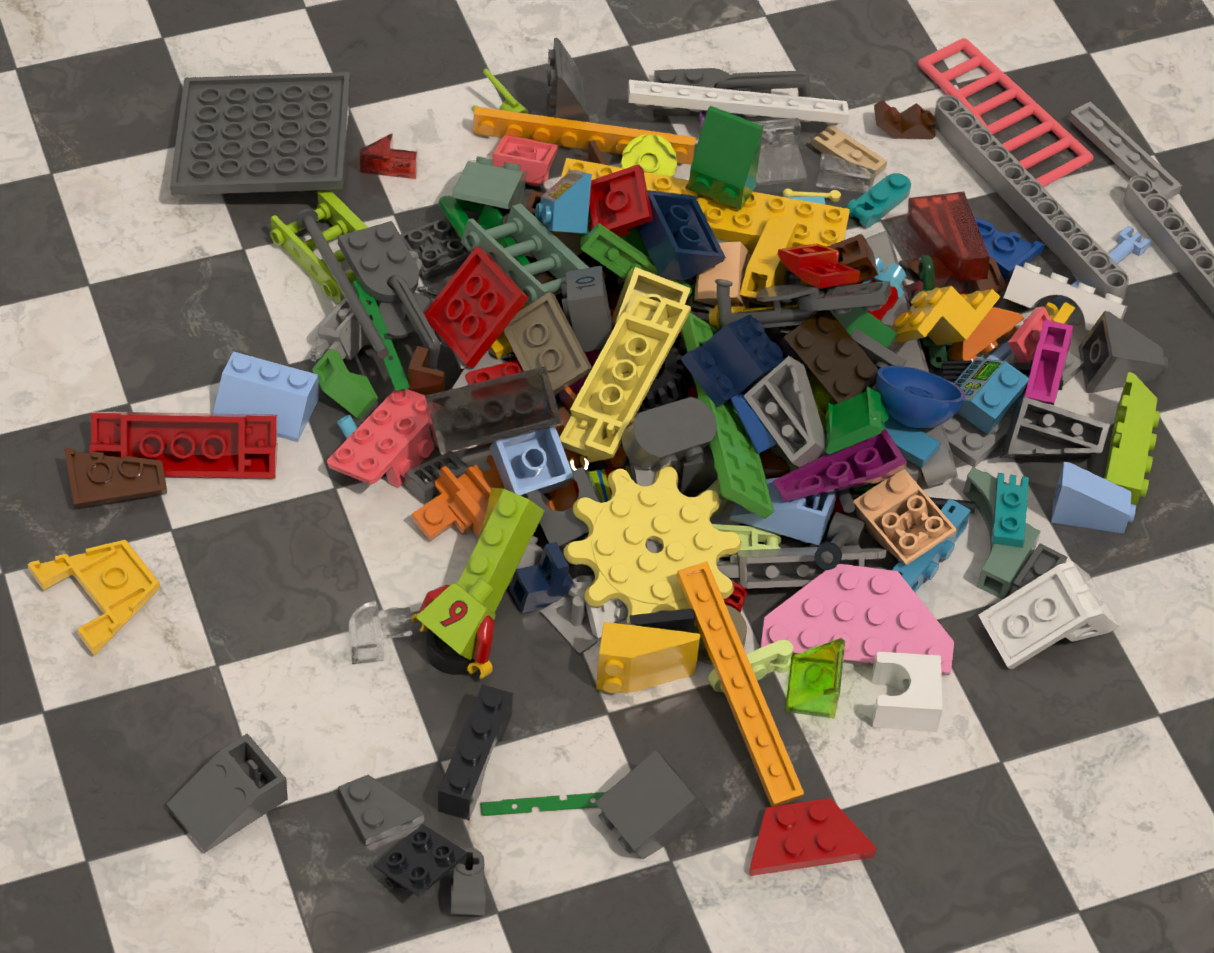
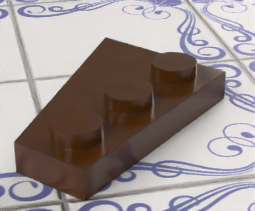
(111, 479)

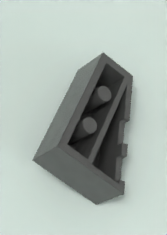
(1052, 432)

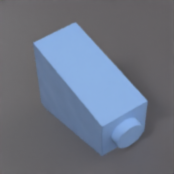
(1091, 501)

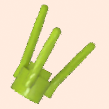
(510, 103)

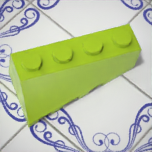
(1133, 438)
(502, 542)

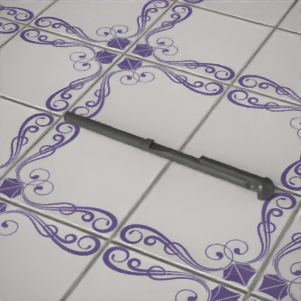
(308, 219)

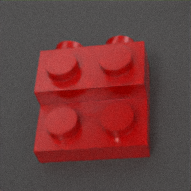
(620, 201)

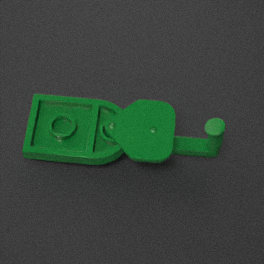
(489, 218)

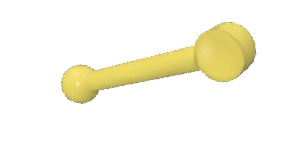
(834, 195)

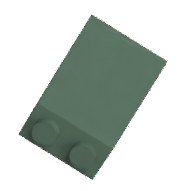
(491, 183)

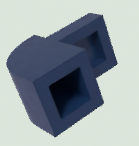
(542, 583)

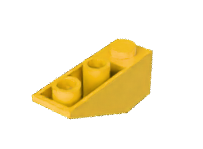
(765, 266)

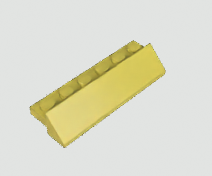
(622, 376)

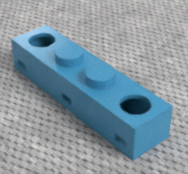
(927, 564)

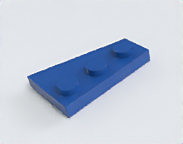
(1007, 248)

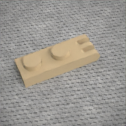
(840, 145)

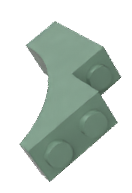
(1004, 561)

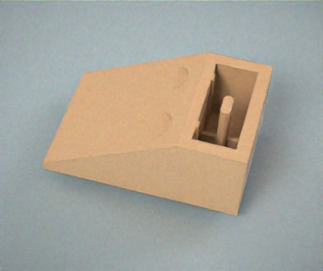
(903, 517)

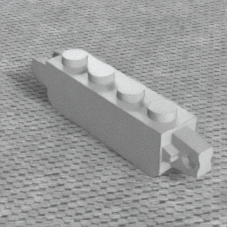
(342, 330)
(786, 565)

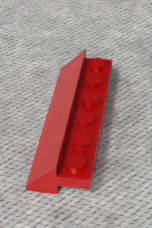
(191, 442)

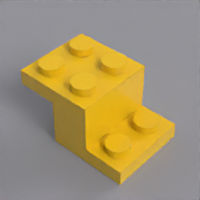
(944, 315)

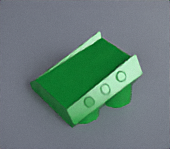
(854, 420)

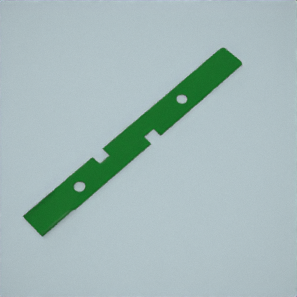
(393, 366)
(546, 803)

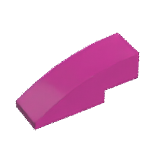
(1049, 362)

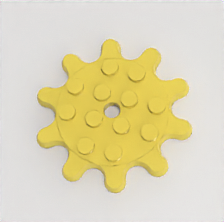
(623, 526)

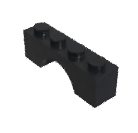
(469, 761)

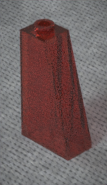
(951, 233)

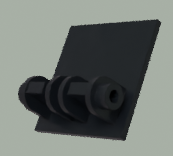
(420, 861)

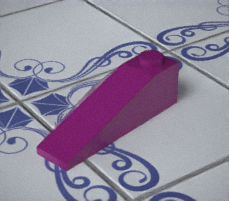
(845, 469)

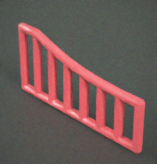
(1012, 91)

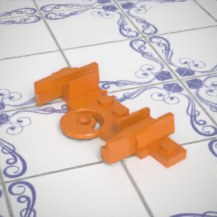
(466, 498)

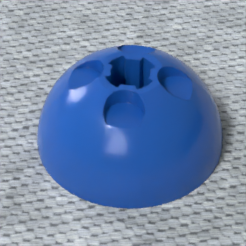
(918, 396)

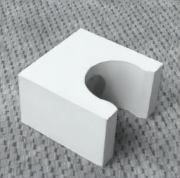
(921, 689)

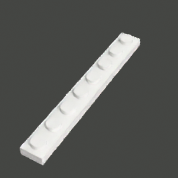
(740, 102)

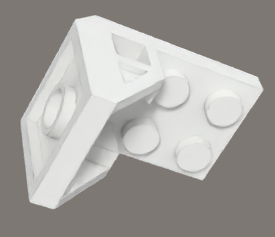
(1045, 611)

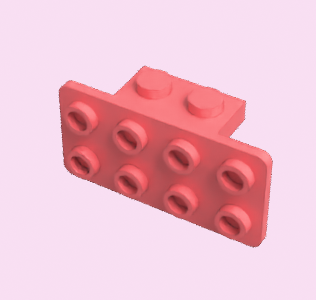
(388, 441)

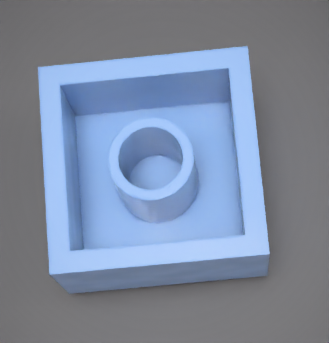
(532, 462)

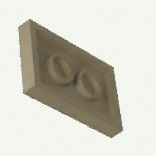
(545, 338)

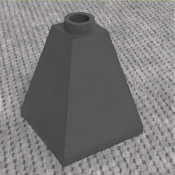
(1114, 350)

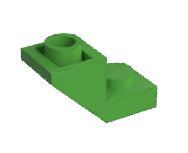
(346, 388)

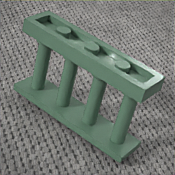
(532, 239)

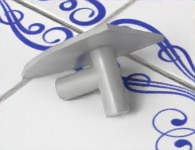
(572, 622)

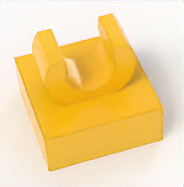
(1061, 315)

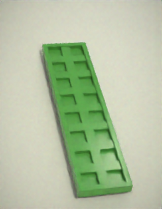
(734, 455)

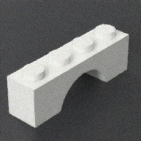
(1031, 287)

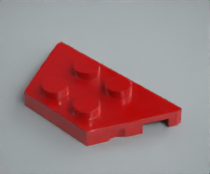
(807, 837)

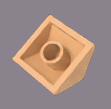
(731, 269)

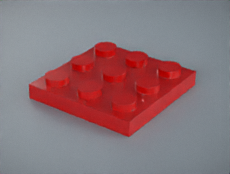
(475, 307)

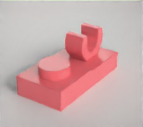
(1027, 336)

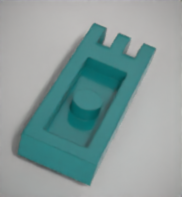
(1010, 511)

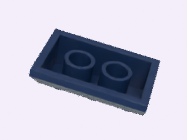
(679, 236)

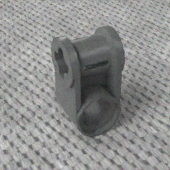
(468, 886)

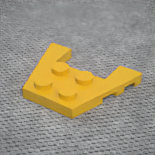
(113, 580)

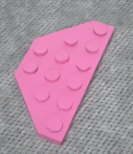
(865, 608)

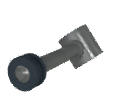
(842, 532)

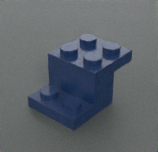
(733, 359)

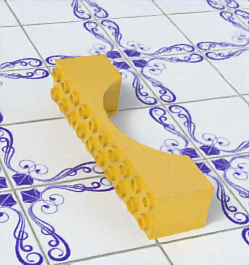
(815, 221)

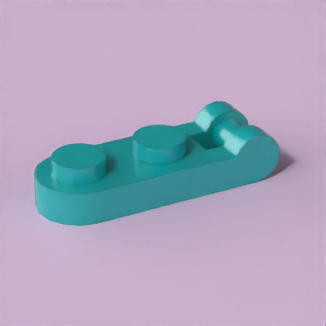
(880, 199)

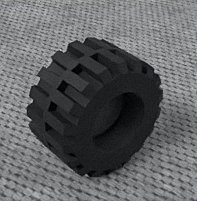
(670, 383)

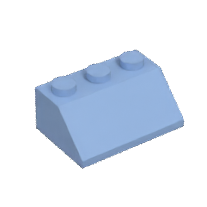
(266, 387)

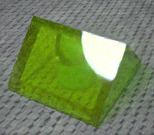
(816, 680)

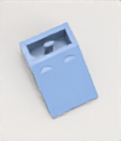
(799, 519)

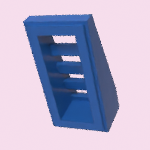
(756, 430)

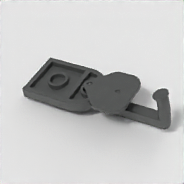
(717, 78)
(391, 276)
(809, 299)

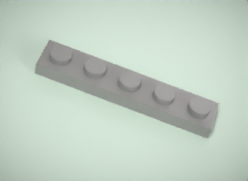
(1121, 148)

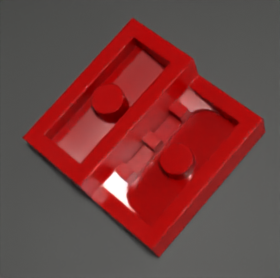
(818, 265)

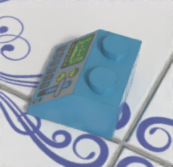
(566, 203)
(990, 391)

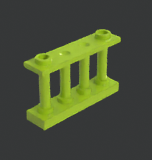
(343, 222)

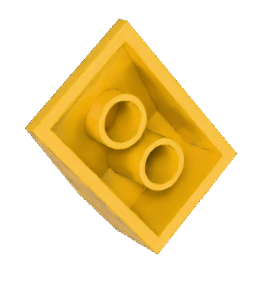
(643, 657)

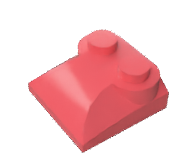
(532, 156)

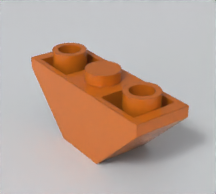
(994, 325)

